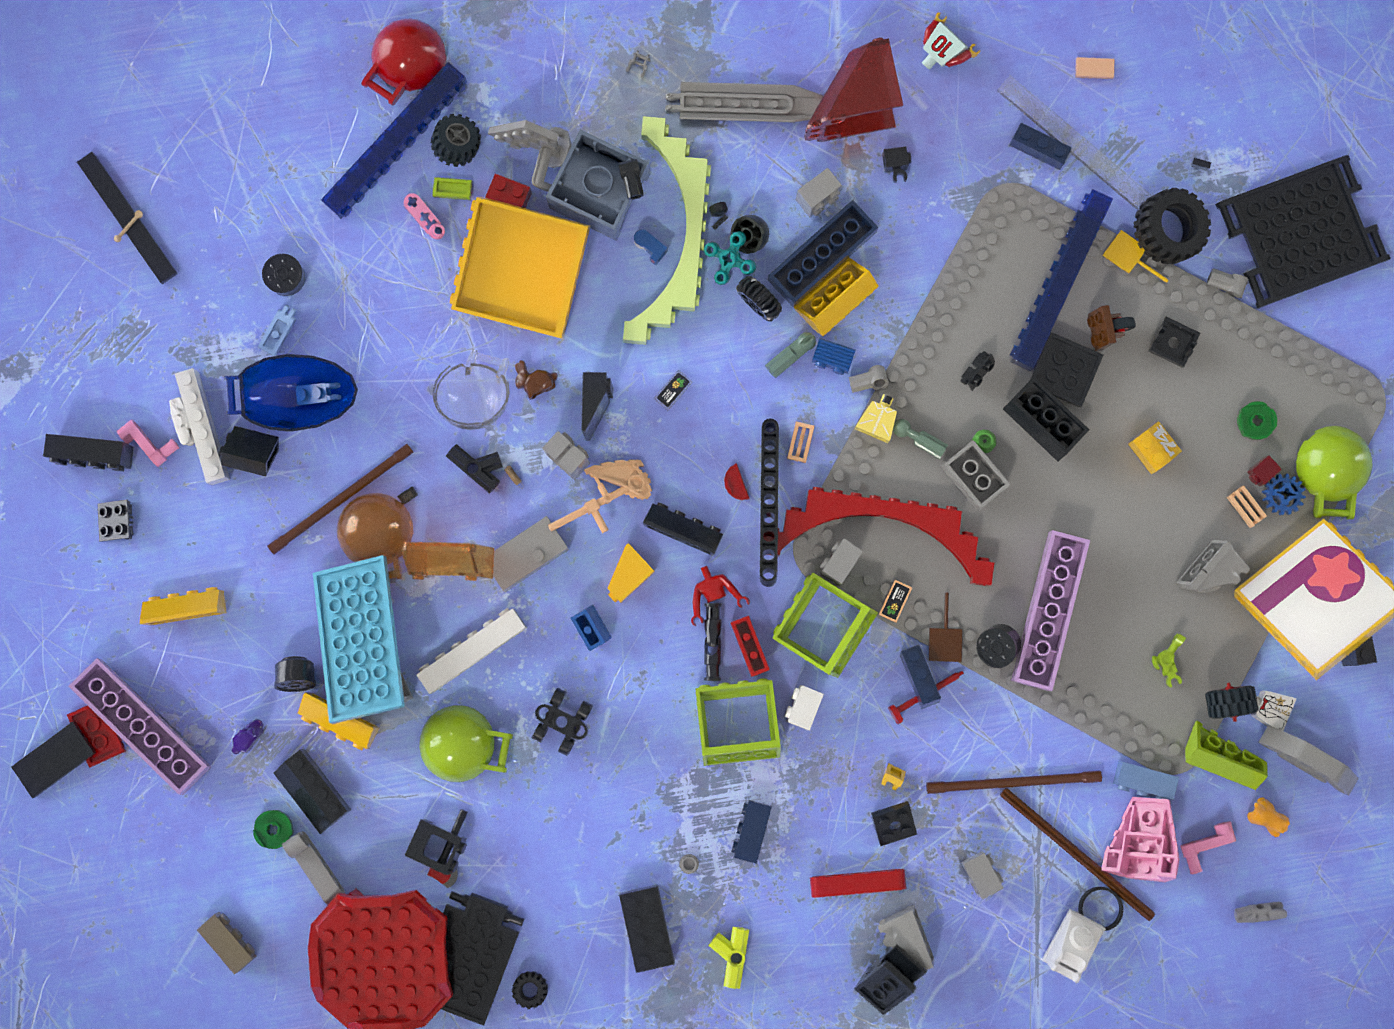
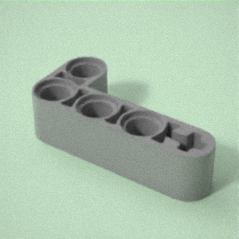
(313, 865)

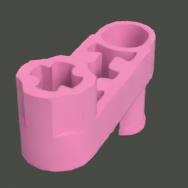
(422, 207)
(132, 431)
(1223, 836)

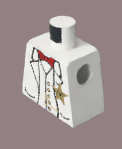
(1274, 709)

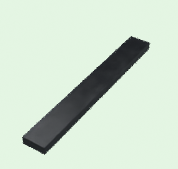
(124, 214)

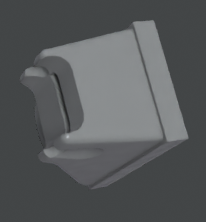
(1213, 568)
(907, 932)

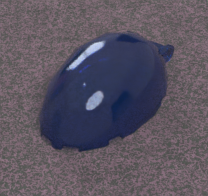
(270, 392)

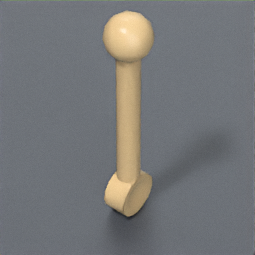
(138, 214)

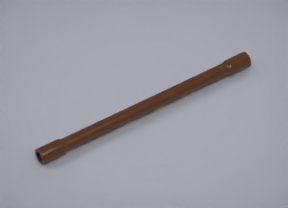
(284, 540)
(1084, 777)

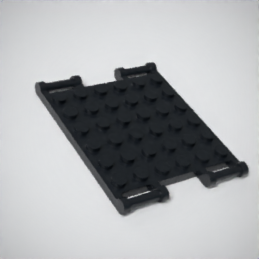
(1303, 231)

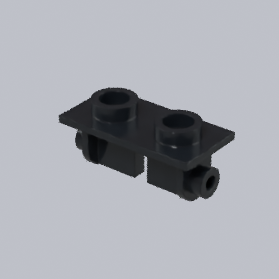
(983, 363)

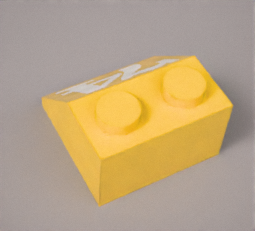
(1155, 447)

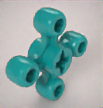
(724, 260)

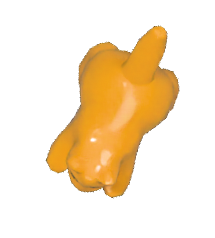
(1267, 816)

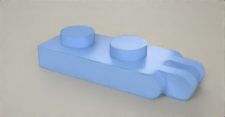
(278, 331)

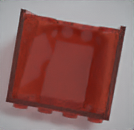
(859, 95)

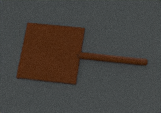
(945, 643)

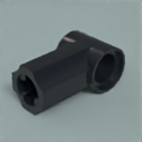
(631, 176)

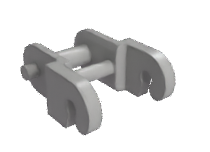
(632, 62)

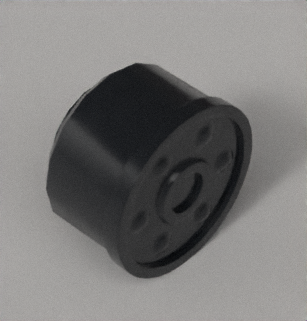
(283, 274)
(998, 645)
(294, 674)

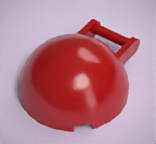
(405, 57)

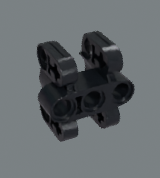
(551, 721)

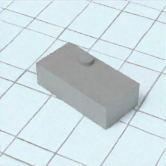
(526, 554)

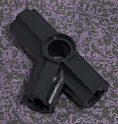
(485, 466)

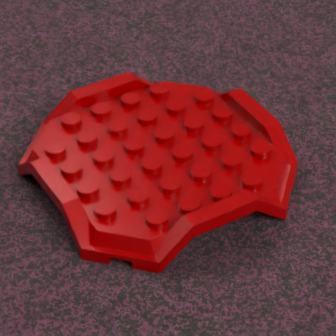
(380, 960)

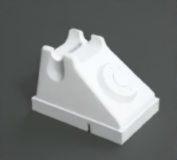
(1073, 945)

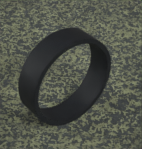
(1121, 909)

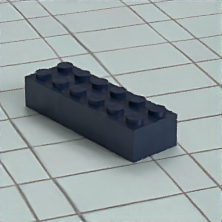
(822, 253)

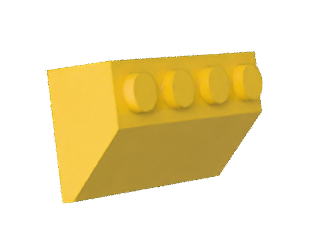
(836, 296)
(183, 607)
(359, 731)

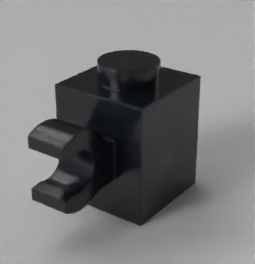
(896, 161)

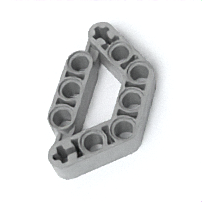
(1309, 759)

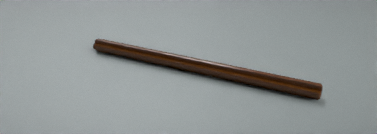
(1077, 854)

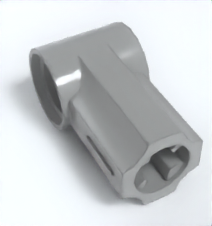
(1232, 284)
(874, 378)

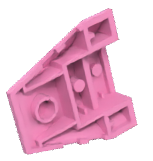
(1144, 842)

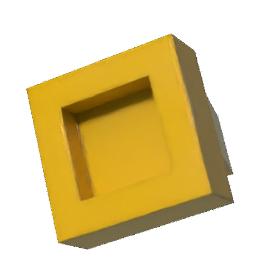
(893, 775)

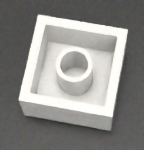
(804, 707)

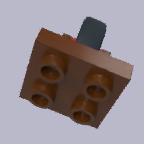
(1107, 327)

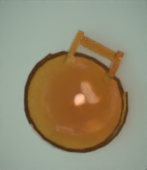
(375, 527)

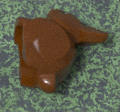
(534, 383)

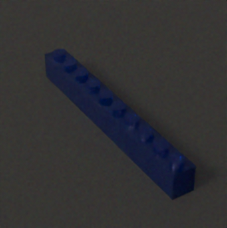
(394, 140)
(1061, 279)

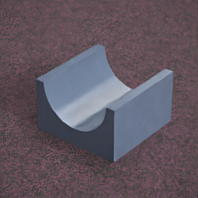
(591, 185)

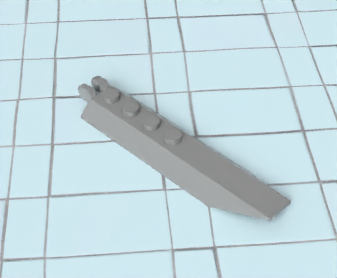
(744, 102)

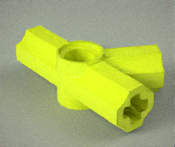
(726, 948)

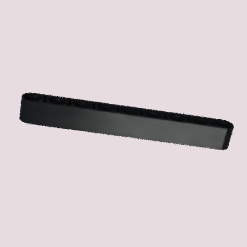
(766, 510)

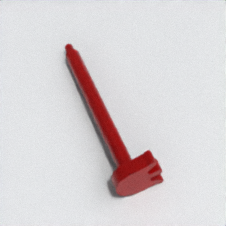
(895, 711)

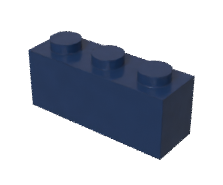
(1040, 146)
(920, 676)
(751, 831)

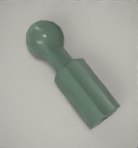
(787, 357)
(921, 439)

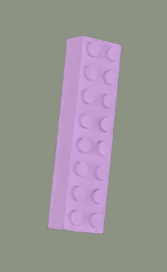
(1050, 610)
(140, 726)

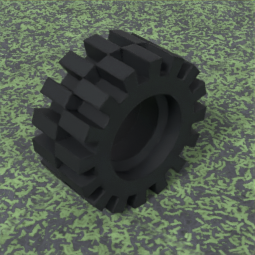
(530, 977)

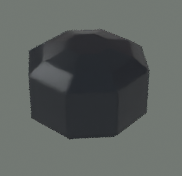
(718, 209)

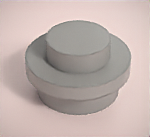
(689, 863)

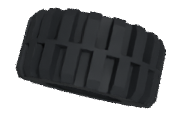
(1193, 220)

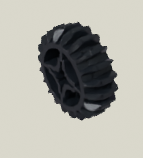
(759, 298)

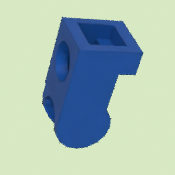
(650, 244)

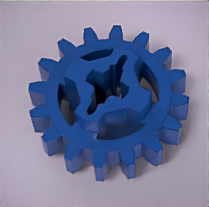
(1285, 487)

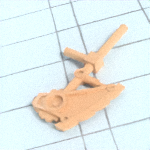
(622, 474)

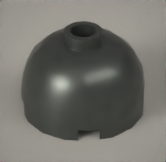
(755, 230)

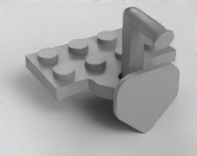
(527, 134)

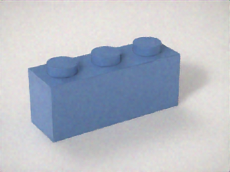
(1145, 781)

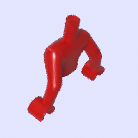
(713, 589)

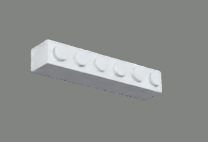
(201, 426)
(470, 651)

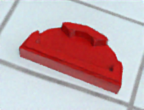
(734, 484)

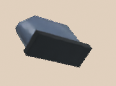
(1200, 164)

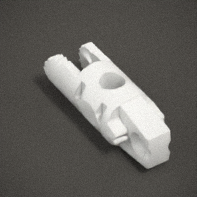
(181, 422)

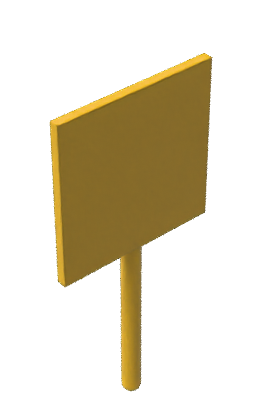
(1126, 254)

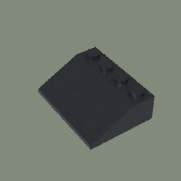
(596, 397)

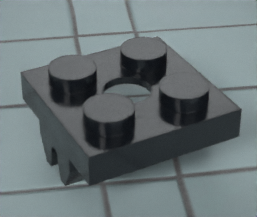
(1187, 341)
(883, 818)

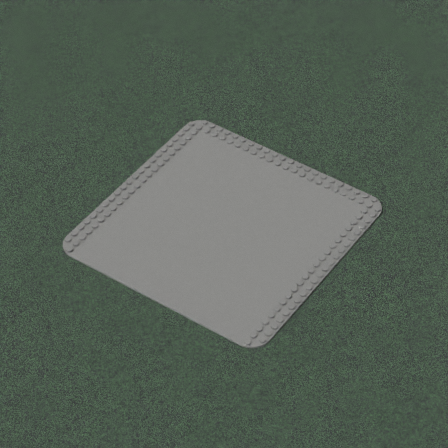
(1137, 522)

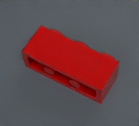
(749, 646)

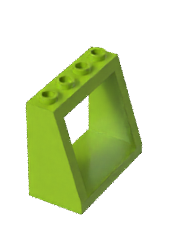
(850, 640)
(738, 752)

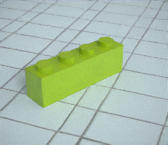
(1224, 758)

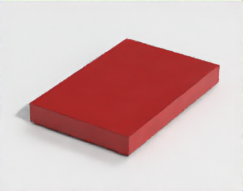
(100, 736)

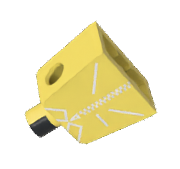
(878, 420)

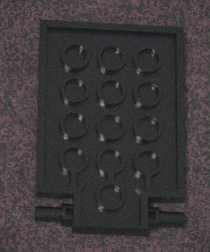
(477, 953)

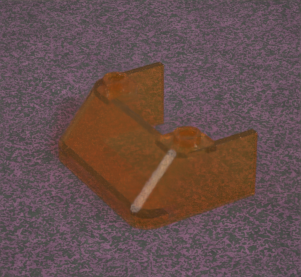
(448, 560)

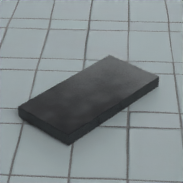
(53, 759)

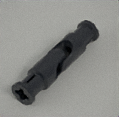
(712, 629)

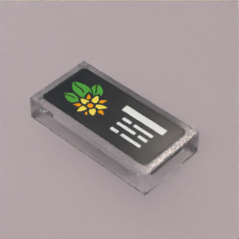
(673, 390)

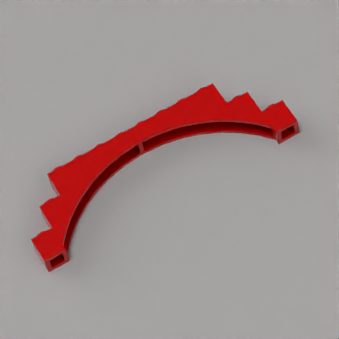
(937, 522)

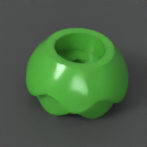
(988, 436)

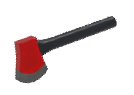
(448, 880)

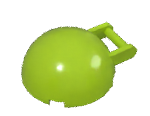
(1334, 468)
(460, 744)

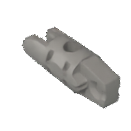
(1260, 912)

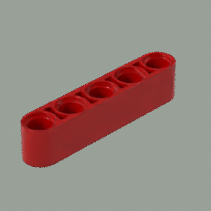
(858, 883)

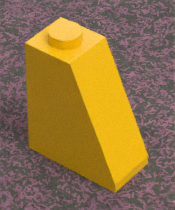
(628, 575)

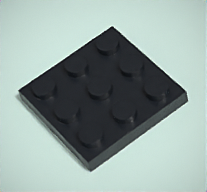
(1067, 369)

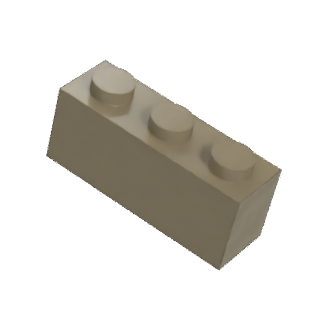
(227, 942)

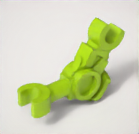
(1166, 660)

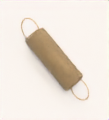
(514, 477)

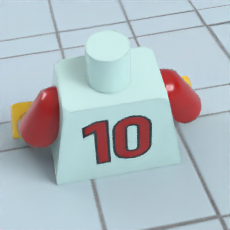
(944, 46)

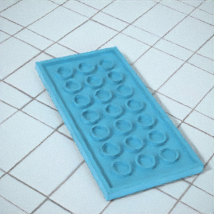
(358, 640)

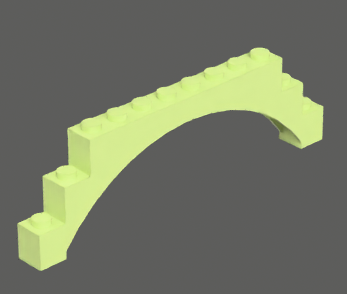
(682, 288)

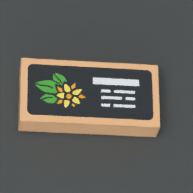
(895, 601)

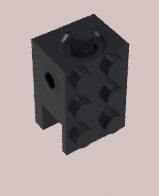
(890, 980)

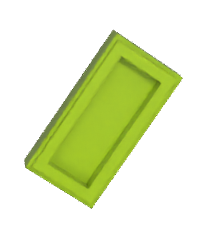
(452, 188)

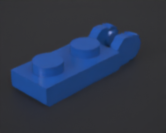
(316, 393)

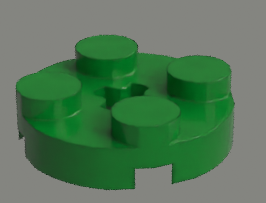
(1248, 413)
(262, 826)

